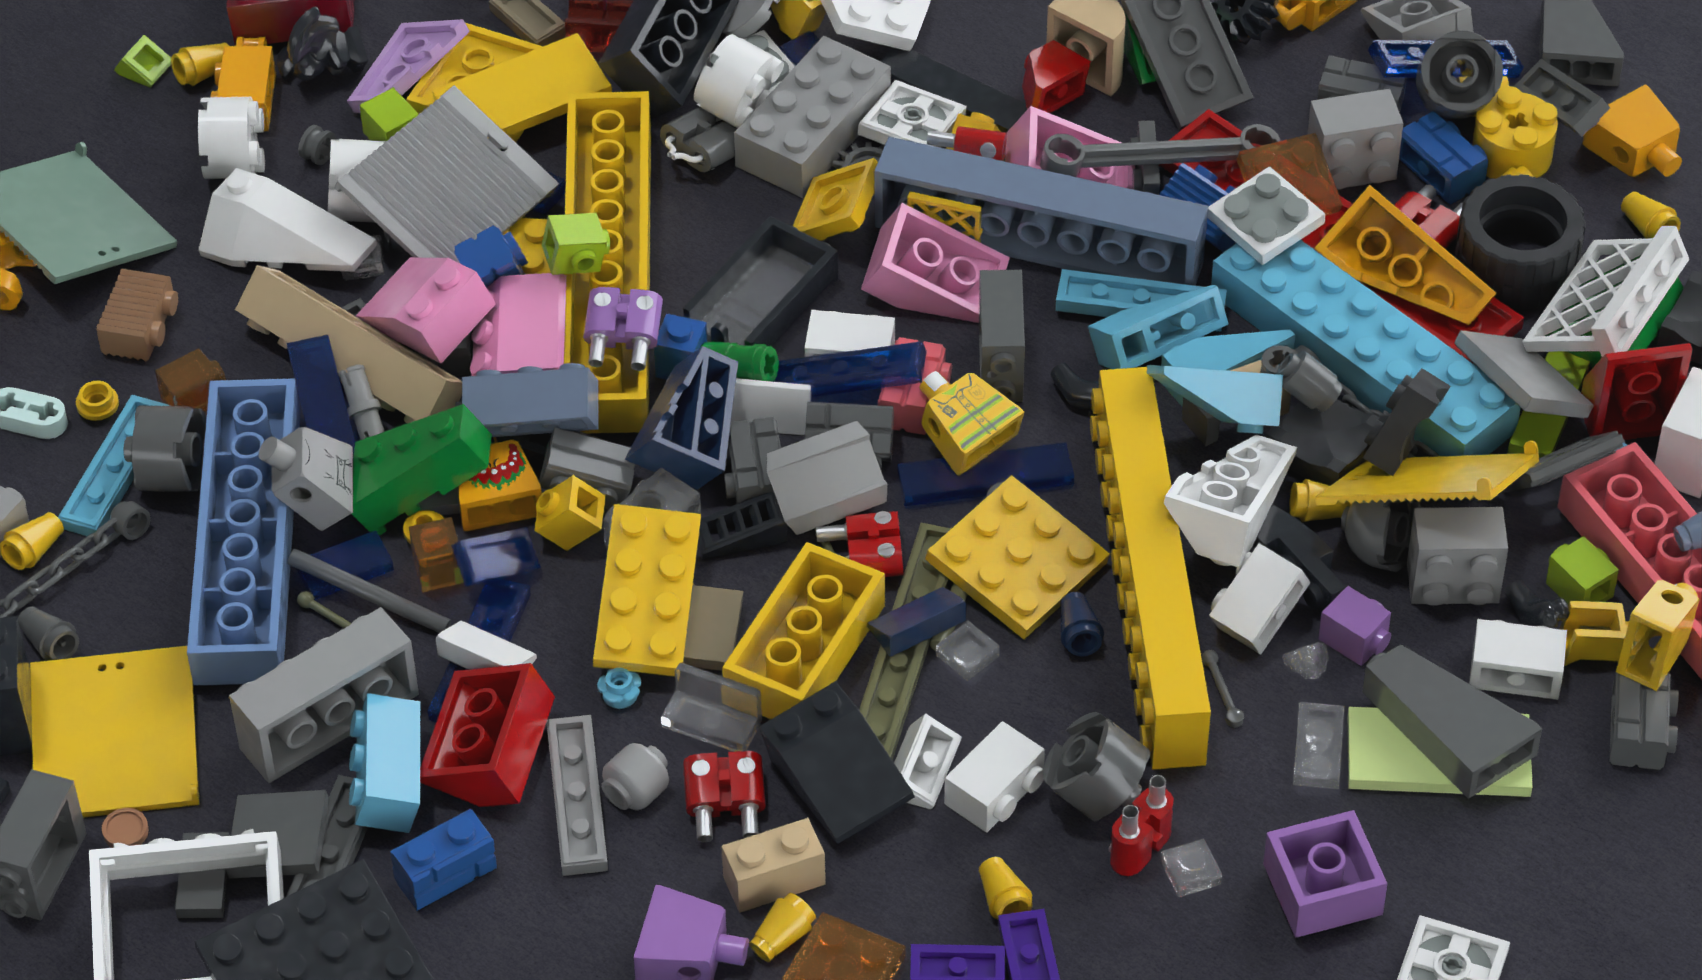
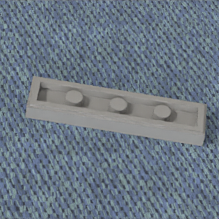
(577, 795)

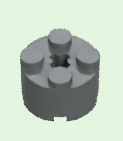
(1475, 59)
(167, 448)
(1096, 766)

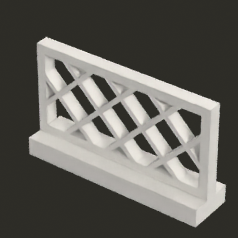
(1626, 305)

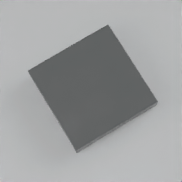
(299, 825)

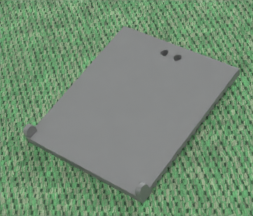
(446, 179)

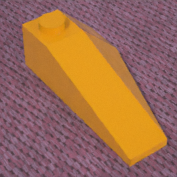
(1395, 255)

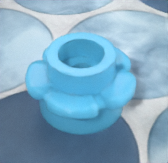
(619, 695)

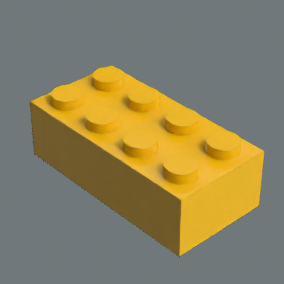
(807, 628)

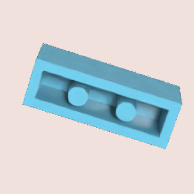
(386, 763)

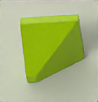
(144, 62)

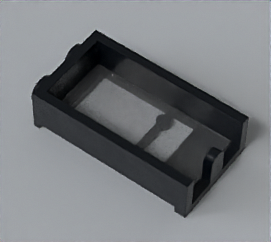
(764, 285)

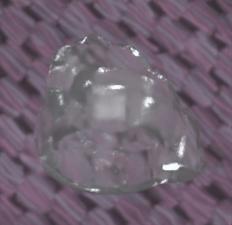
(1307, 660)

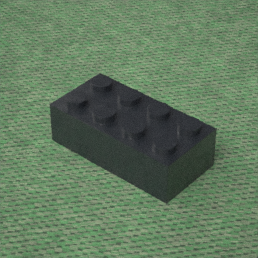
(665, 48)

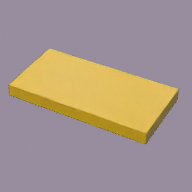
(533, 84)

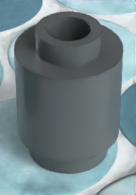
(1309, 381)

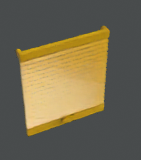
(1432, 478)
(118, 730)

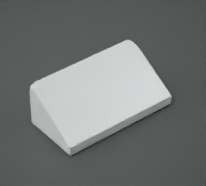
(772, 399)
(479, 649)
(926, 758)

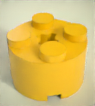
(1516, 132)

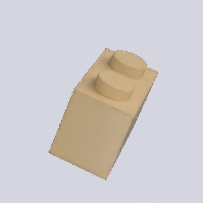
(773, 864)

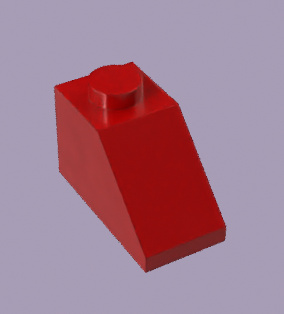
(1053, 76)

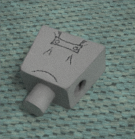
(311, 475)

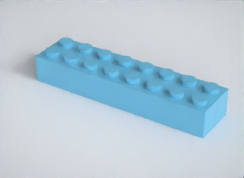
(1366, 343)

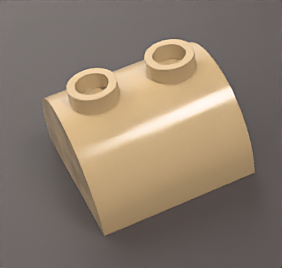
(1096, 33)

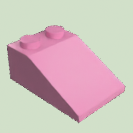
(1035, 126)
(928, 266)
(429, 305)

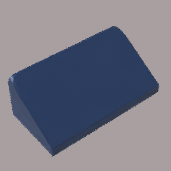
(918, 620)

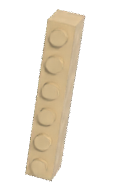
(394, 372)

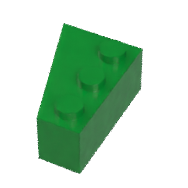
(414, 462)

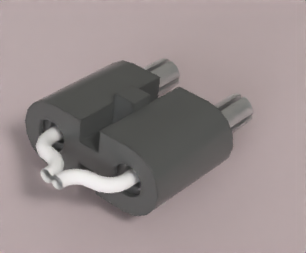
(700, 138)

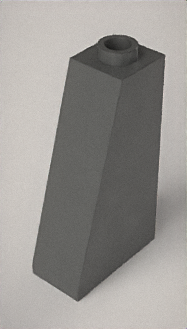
(1449, 720)

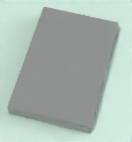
(1523, 375)

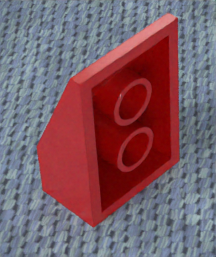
(1635, 390)

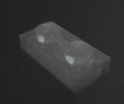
(1318, 745)

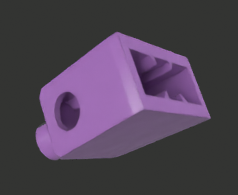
(685, 939)

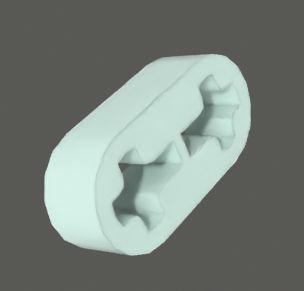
(28, 412)

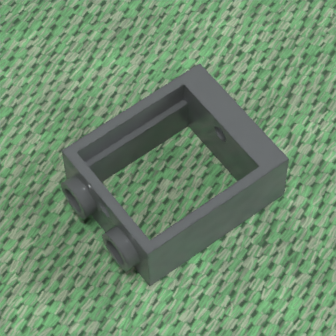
(1002, 331)
(38, 843)

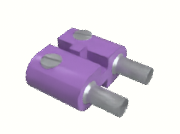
(622, 319)

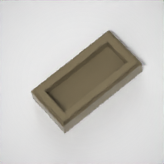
(529, 20)

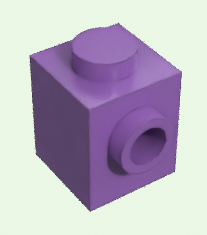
(1355, 626)

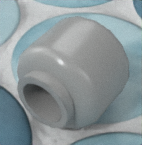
(635, 776)

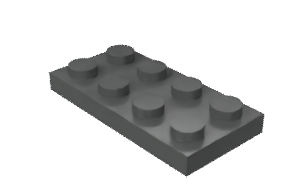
(1188, 57)

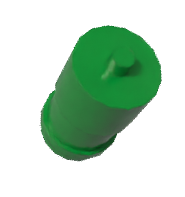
(754, 361)

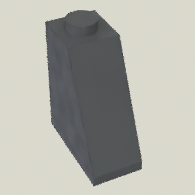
(1579, 42)

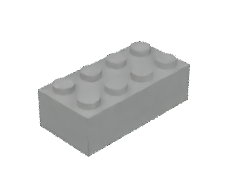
(810, 116)
(312, 697)

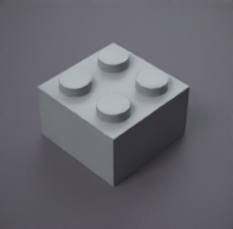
(1358, 136)
(1457, 555)

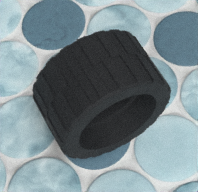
(1526, 208)

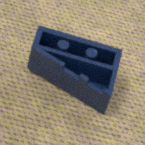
(690, 420)

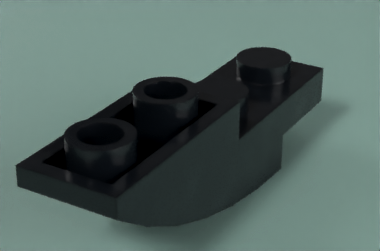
(1305, 550)

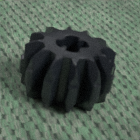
(1245, 18)

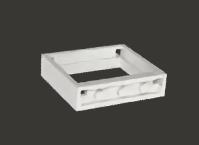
(170, 857)

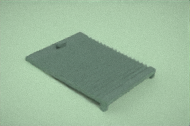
(75, 217)

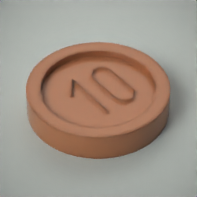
(125, 827)

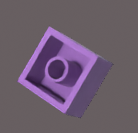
(1324, 873)

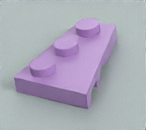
(408, 57)

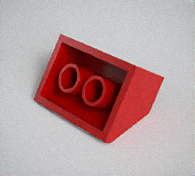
(488, 734)

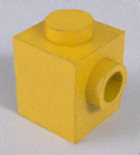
(569, 513)

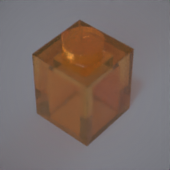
(188, 380)
(434, 554)

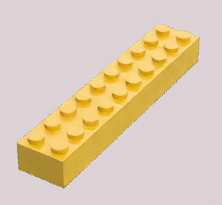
(610, 177)
(1150, 569)

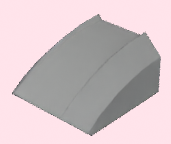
(1417, 18)
(826, 477)

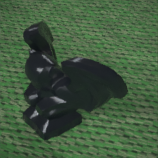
(318, 45)

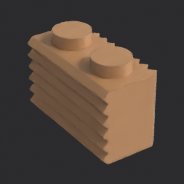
(136, 314)

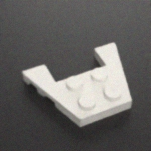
(878, 21)

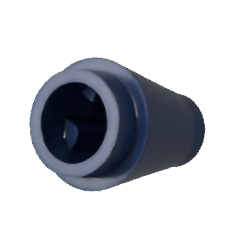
(1079, 625)

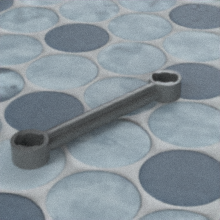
(1148, 152)

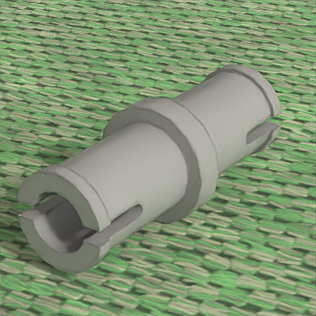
(362, 404)

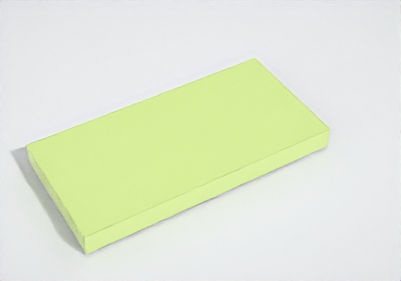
(1388, 761)

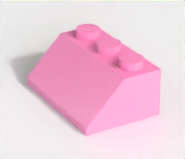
(523, 325)

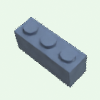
(533, 400)

